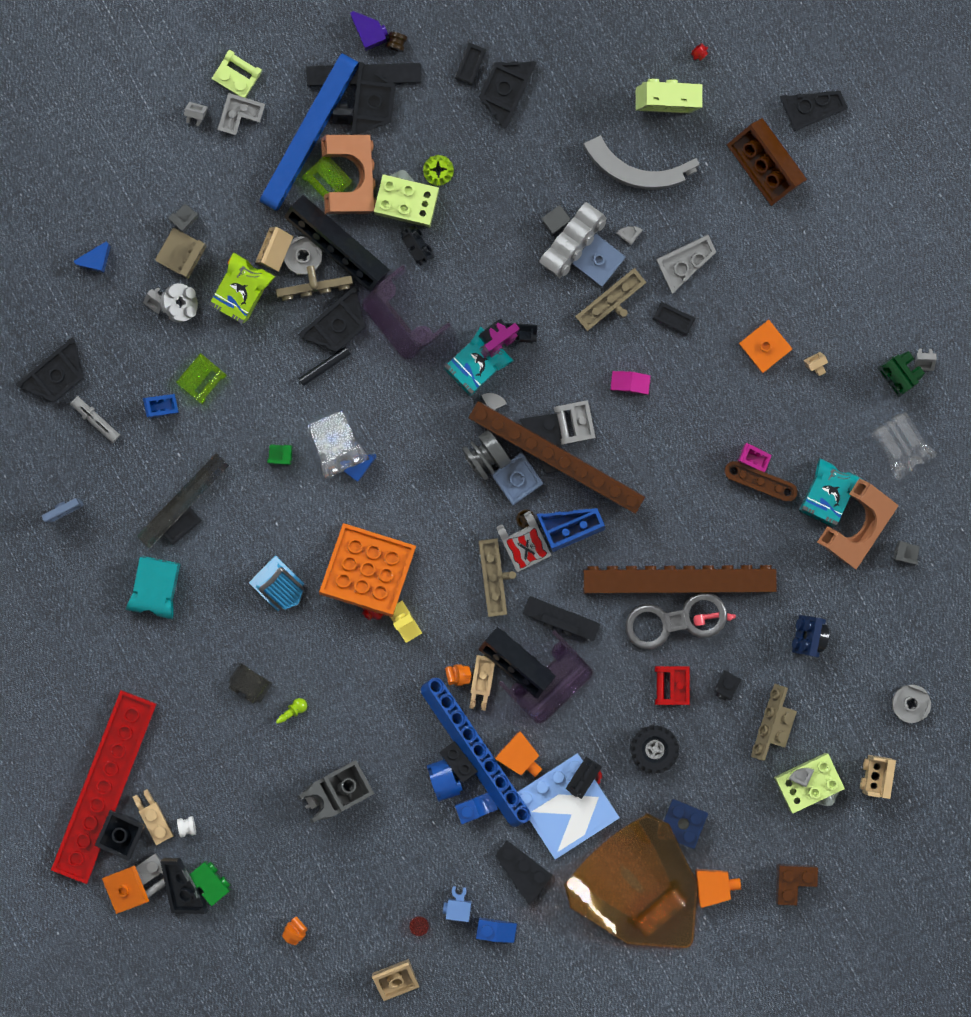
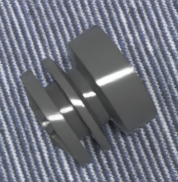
(486, 455)

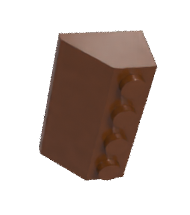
(766, 161)

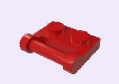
(678, 685)

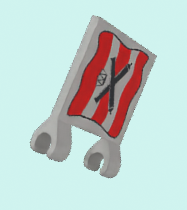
(526, 545)

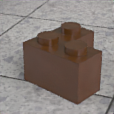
(791, 877)

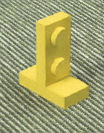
(405, 622)

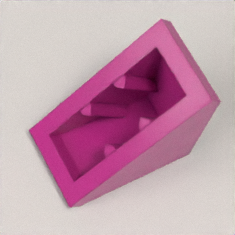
(630, 382)
(754, 457)

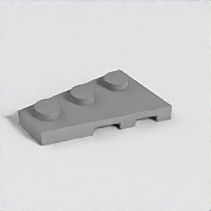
(684, 261)

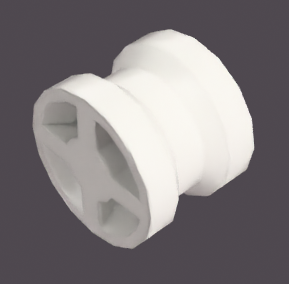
(186, 826)

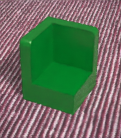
(280, 454)

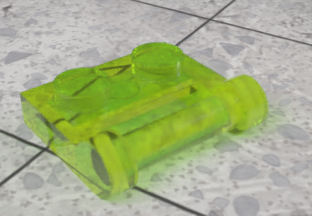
(330, 173)
(195, 376)

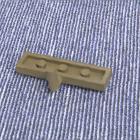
(306, 290)
(611, 300)
(493, 577)

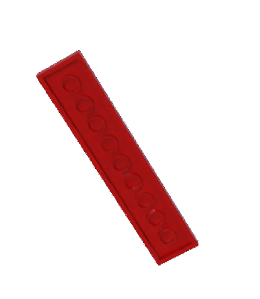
(103, 785)

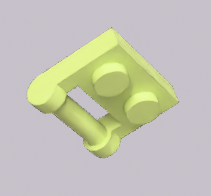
(232, 79)

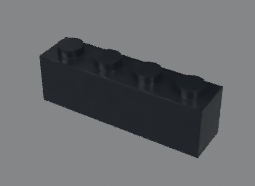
(517, 662)

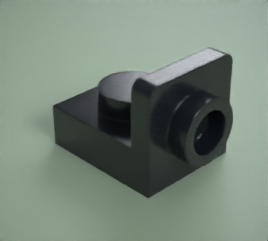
(727, 685)

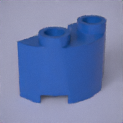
(443, 780)

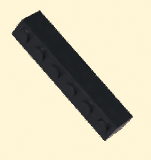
(336, 243)

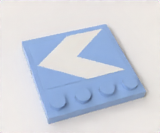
(560, 816)

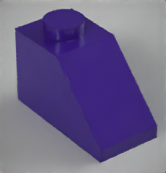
(369, 30)

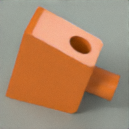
(519, 756)
(715, 886)

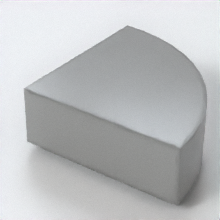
(629, 234)
(493, 400)
(802, 776)

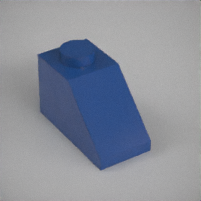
(496, 930)

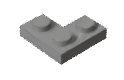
(238, 107)

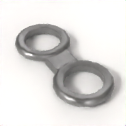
(676, 620)

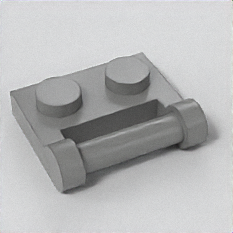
(580, 419)
(148, 870)

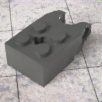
(333, 796)

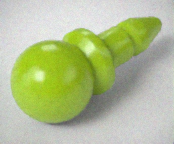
(298, 706)

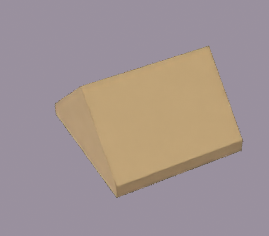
(274, 248)
(395, 980)

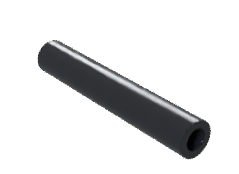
(324, 366)

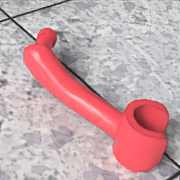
(700, 619)

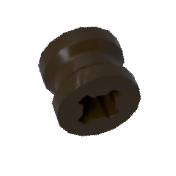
(396, 41)
(521, 520)

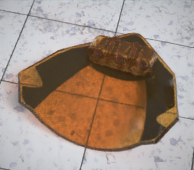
(638, 886)

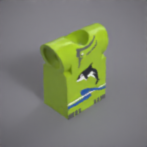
(240, 289)

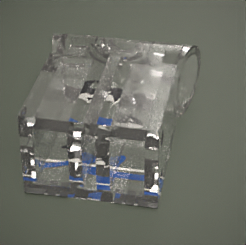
(336, 444)
(902, 445)

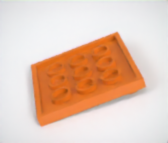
(367, 570)

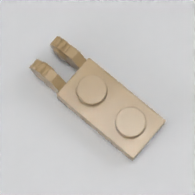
(482, 680)
(153, 819)

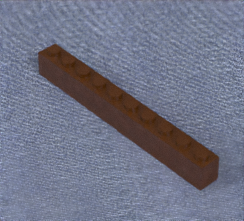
(556, 457)
(679, 580)

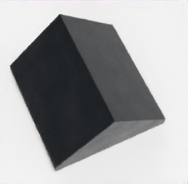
(120, 835)

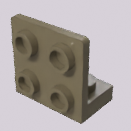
(181, 253)

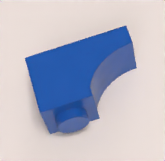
(475, 807)

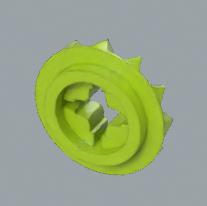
(431, 176)

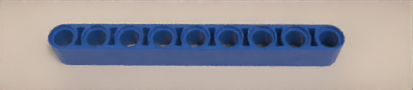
(309, 132)
(483, 756)

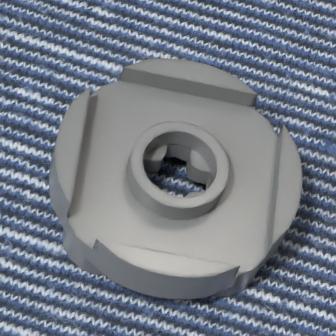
(313, 259)
(188, 298)
(916, 713)

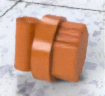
(458, 675)
(294, 931)

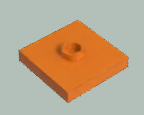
(765, 346)
(125, 889)

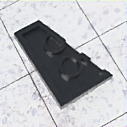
(523, 871)
(181, 889)

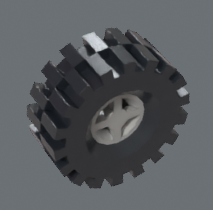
(658, 757)

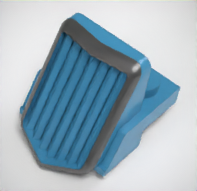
(278, 585)

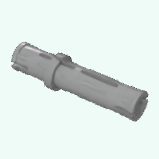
(111, 434)

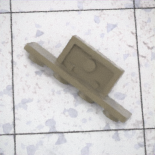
(775, 723)

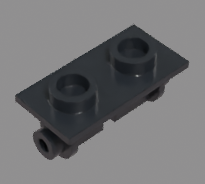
(413, 237)
(526, 333)
(458, 762)
(583, 777)

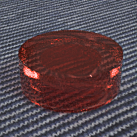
(419, 925)

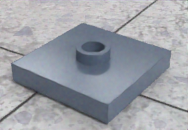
(599, 260)
(517, 479)
(62, 509)

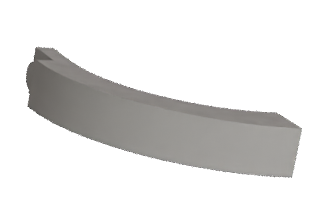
(634, 177)

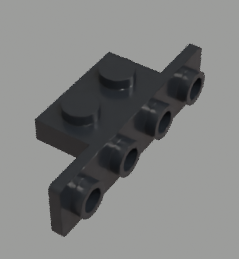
(561, 618)

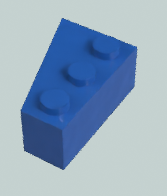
(570, 527)

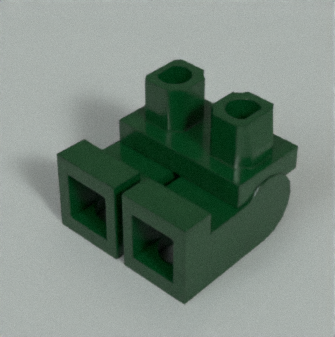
(900, 374)

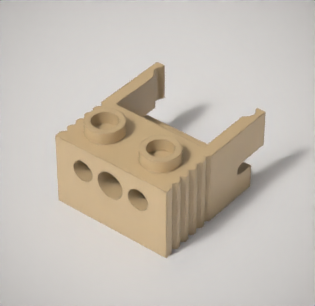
(884, 778)

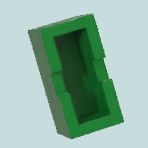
(210, 882)

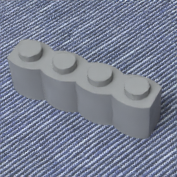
(572, 240)

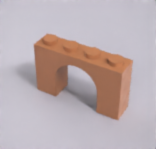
(358, 150)
(878, 512)

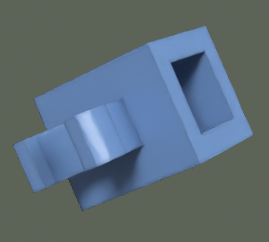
(458, 908)

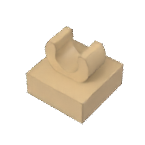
(816, 363)

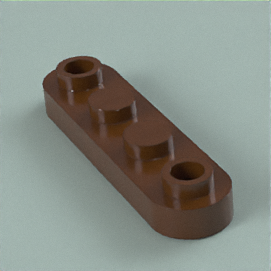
(760, 481)

